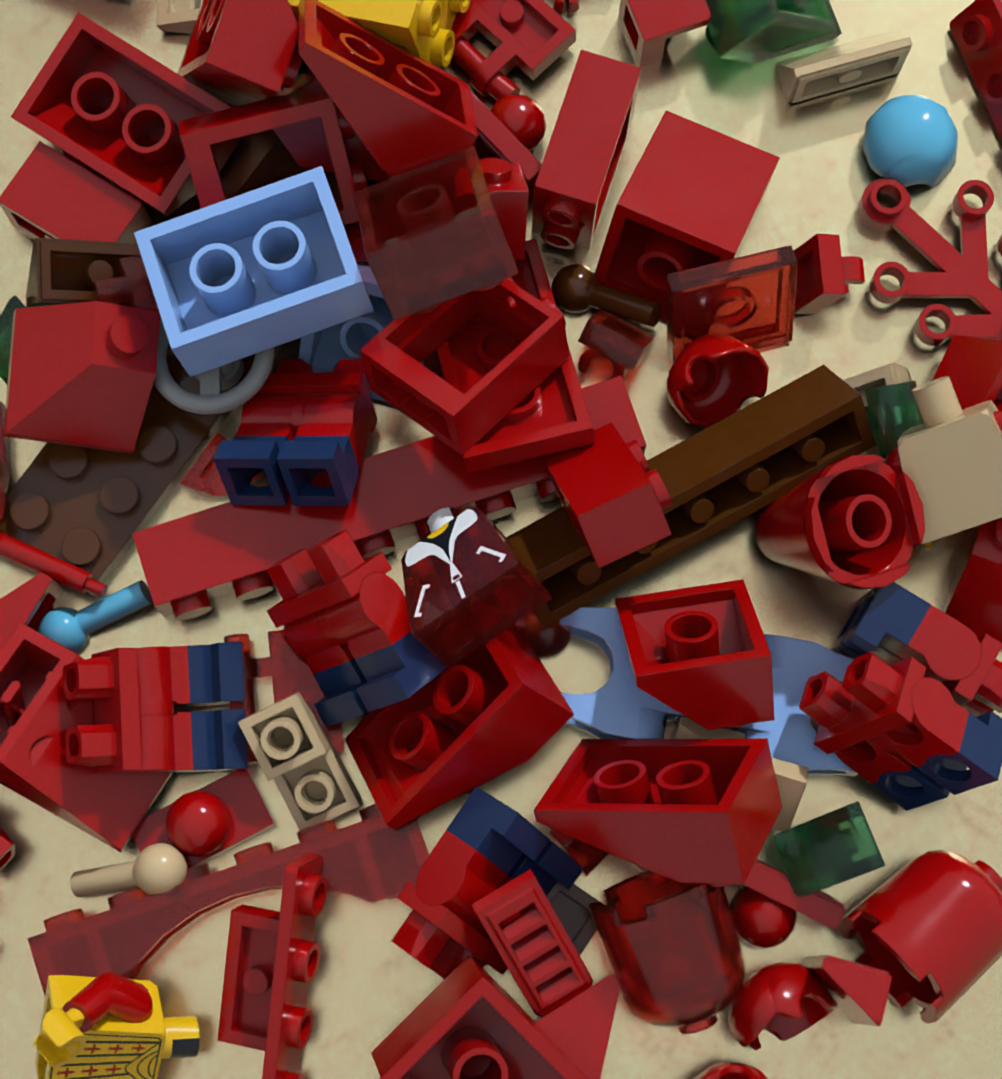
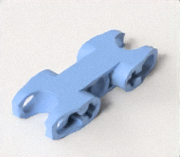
(628, 712)

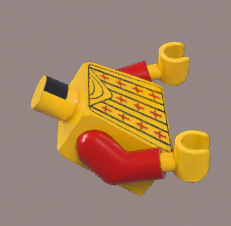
(108, 1029)

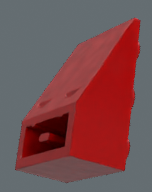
(34, 747)

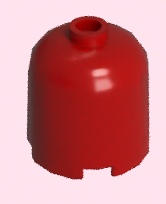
(931, 929)

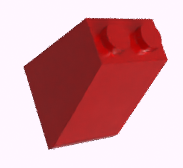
(683, 207)

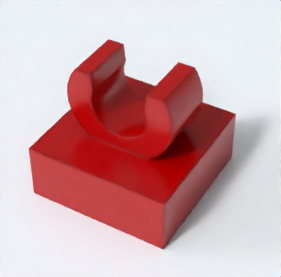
(824, 273)

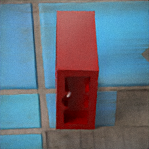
(259, 116)
(584, 150)
(456, 418)

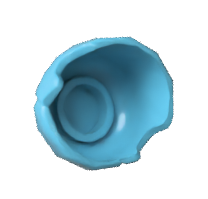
(911, 141)

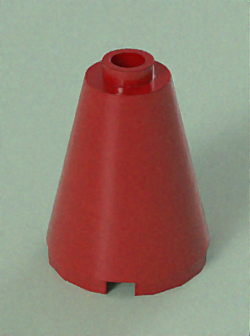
(846, 524)

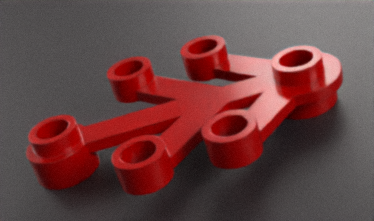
(961, 273)

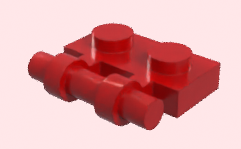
(525, 36)

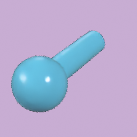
(73, 627)

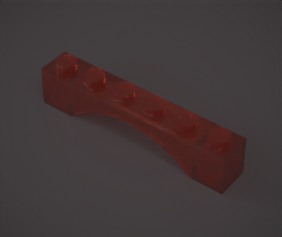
(358, 860)

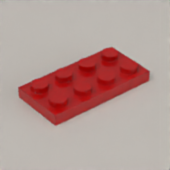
(548, 418)

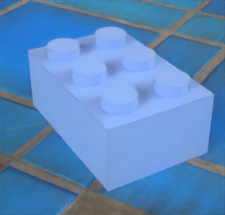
(253, 272)

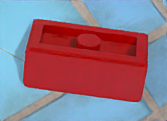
(854, 986)

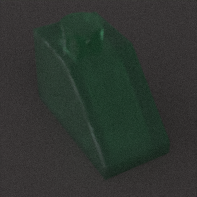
(768, 28)

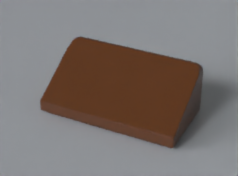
(65, 269)

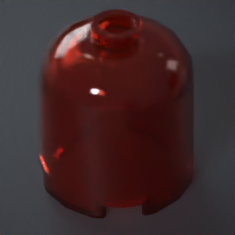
(671, 950)

